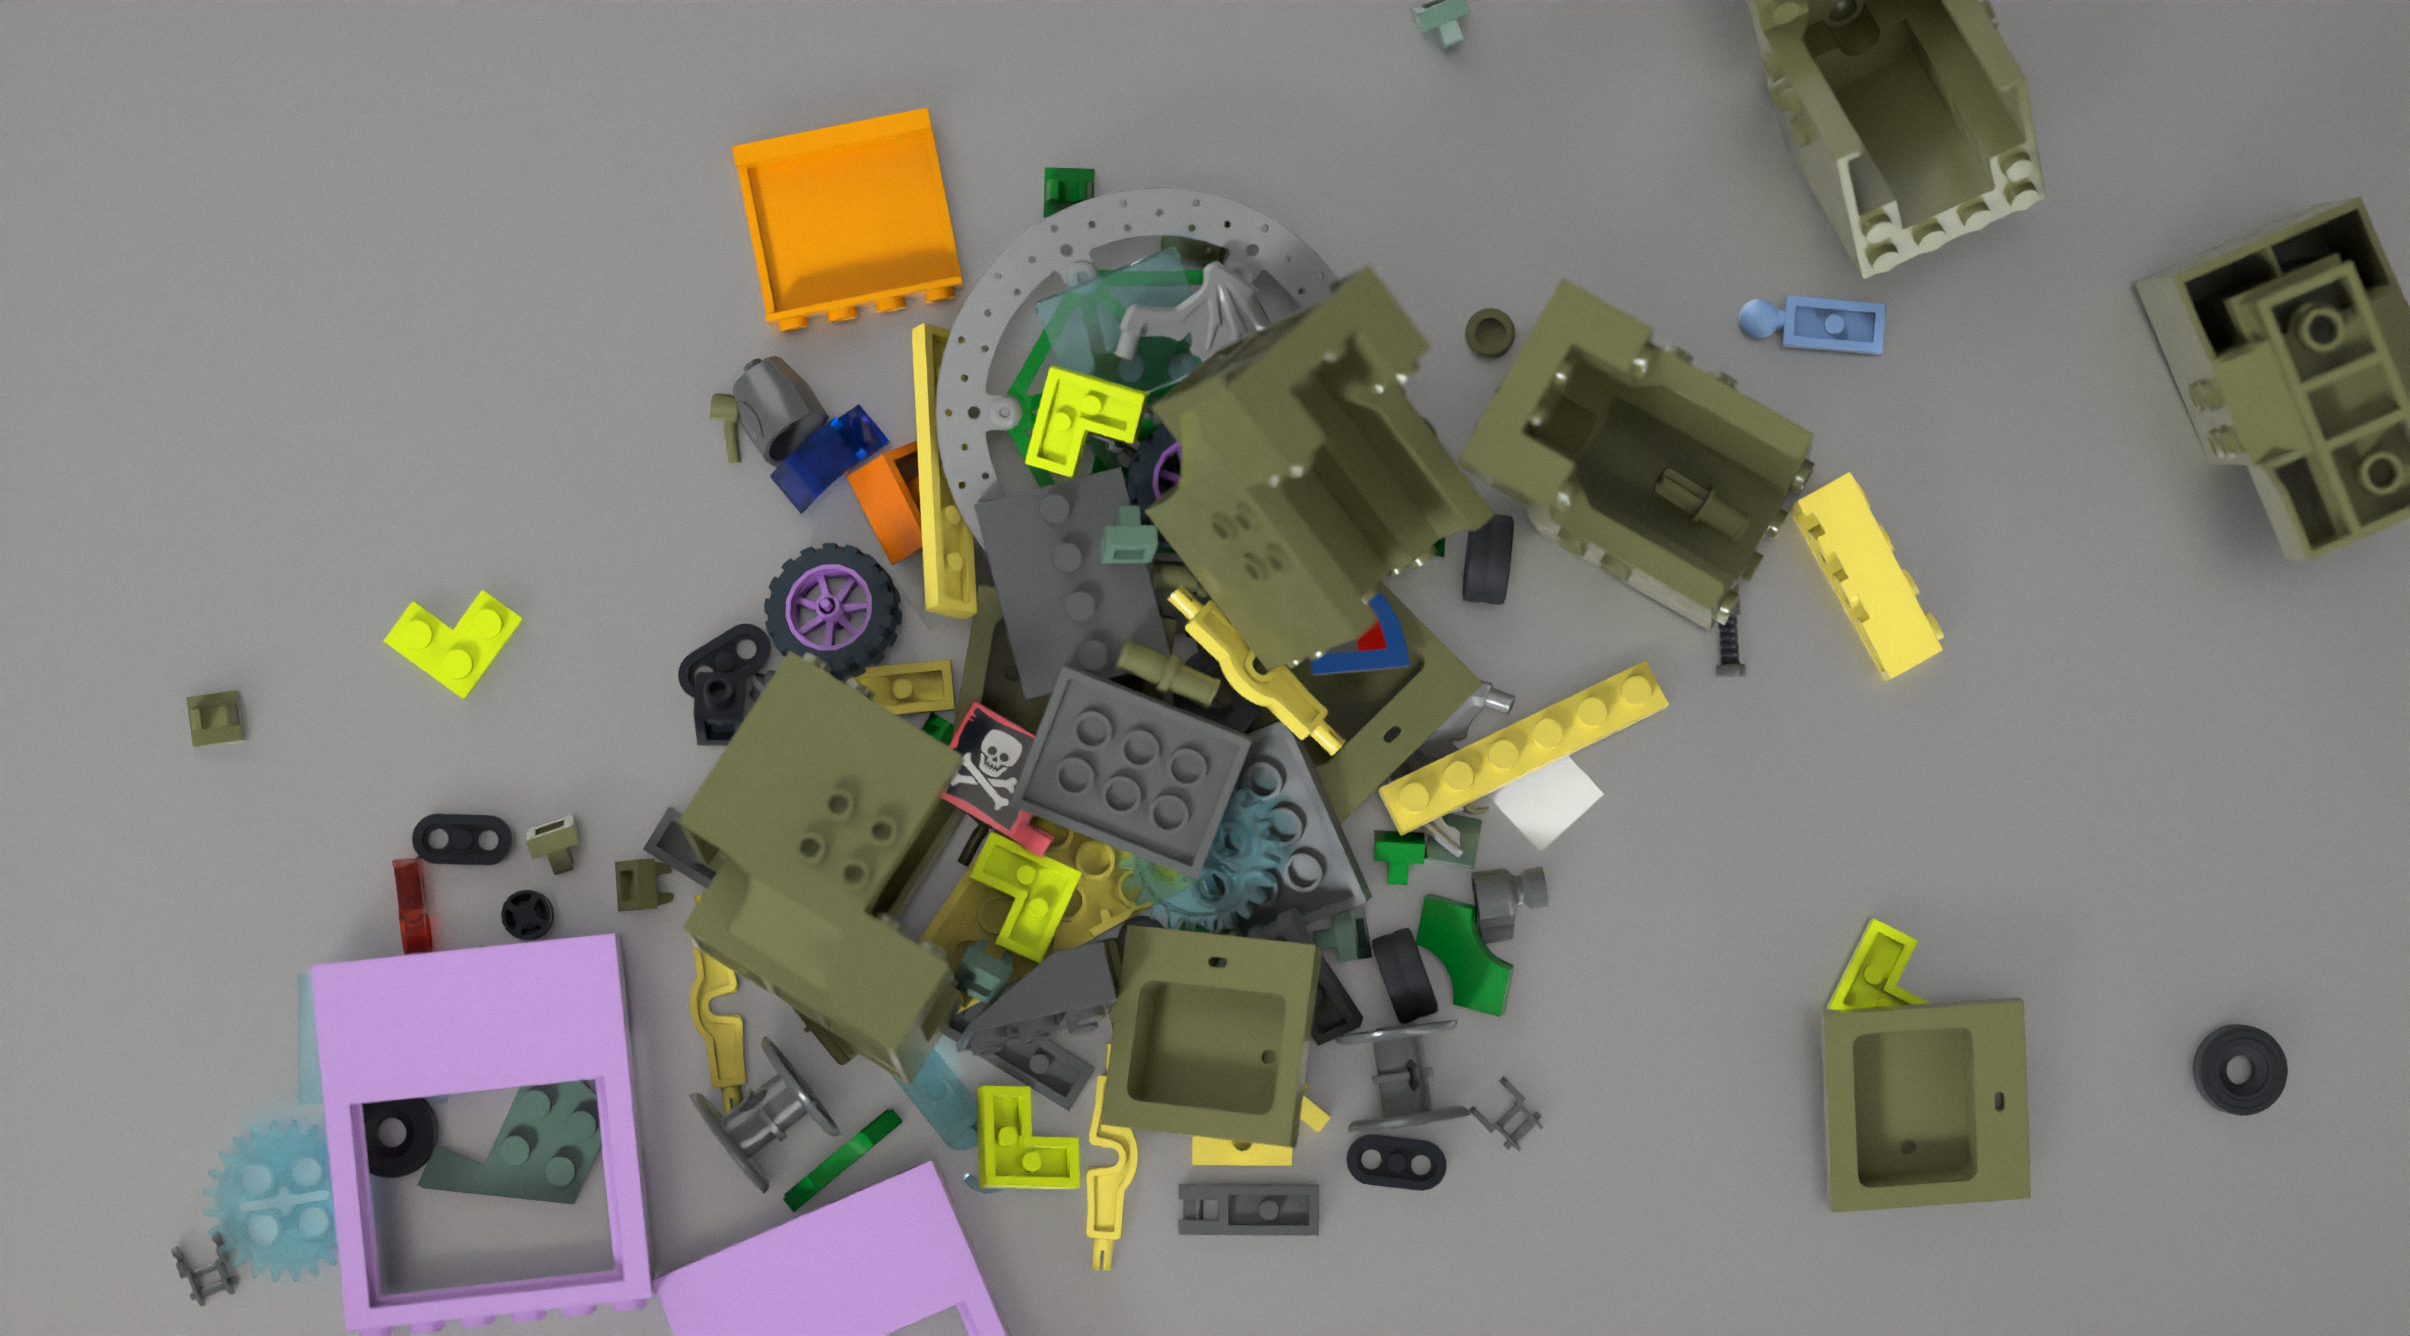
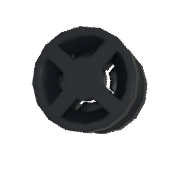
(520, 912)

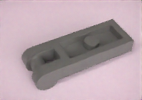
(1334, 1009)
(1251, 1209)

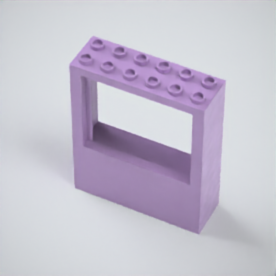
(469, 1027)
(842, 1269)

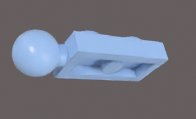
(1818, 323)

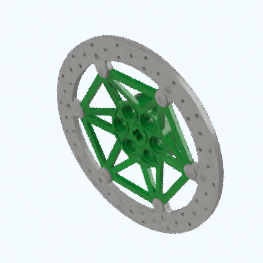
(1015, 409)

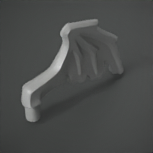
(1214, 315)
(1441, 745)

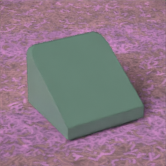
(1470, 834)

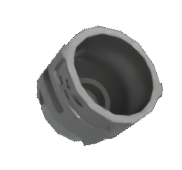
(769, 401)

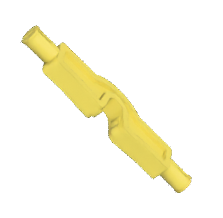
(1276, 689)
(722, 1033)
(1108, 1184)

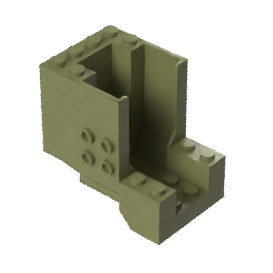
(1900, 119)
(2307, 418)
(1595, 422)
(1310, 472)
(817, 846)

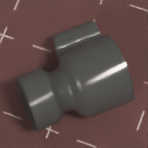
(1500, 894)

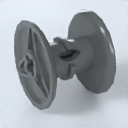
(1402, 1076)
(784, 1103)

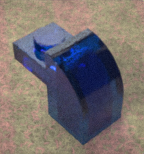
(829, 458)

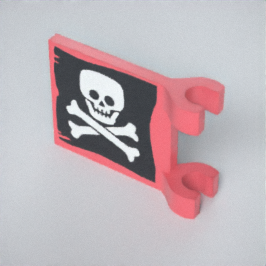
(992, 765)

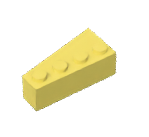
(1867, 576)

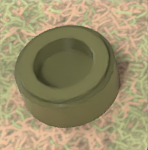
(1489, 333)

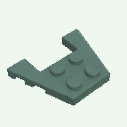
(538, 1154)

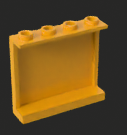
(848, 219)

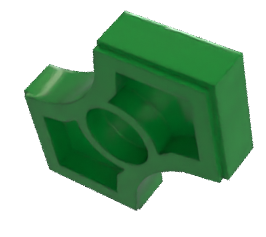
(1477, 975)
(842, 1159)

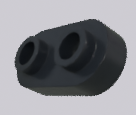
(723, 656)
(463, 839)
(1396, 1162)

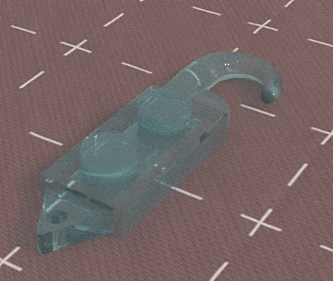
(946, 1107)

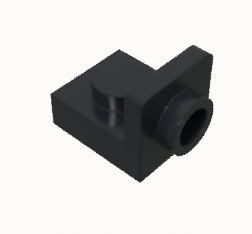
(718, 706)

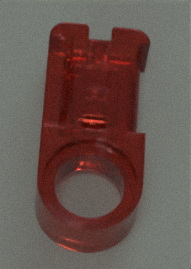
(413, 905)

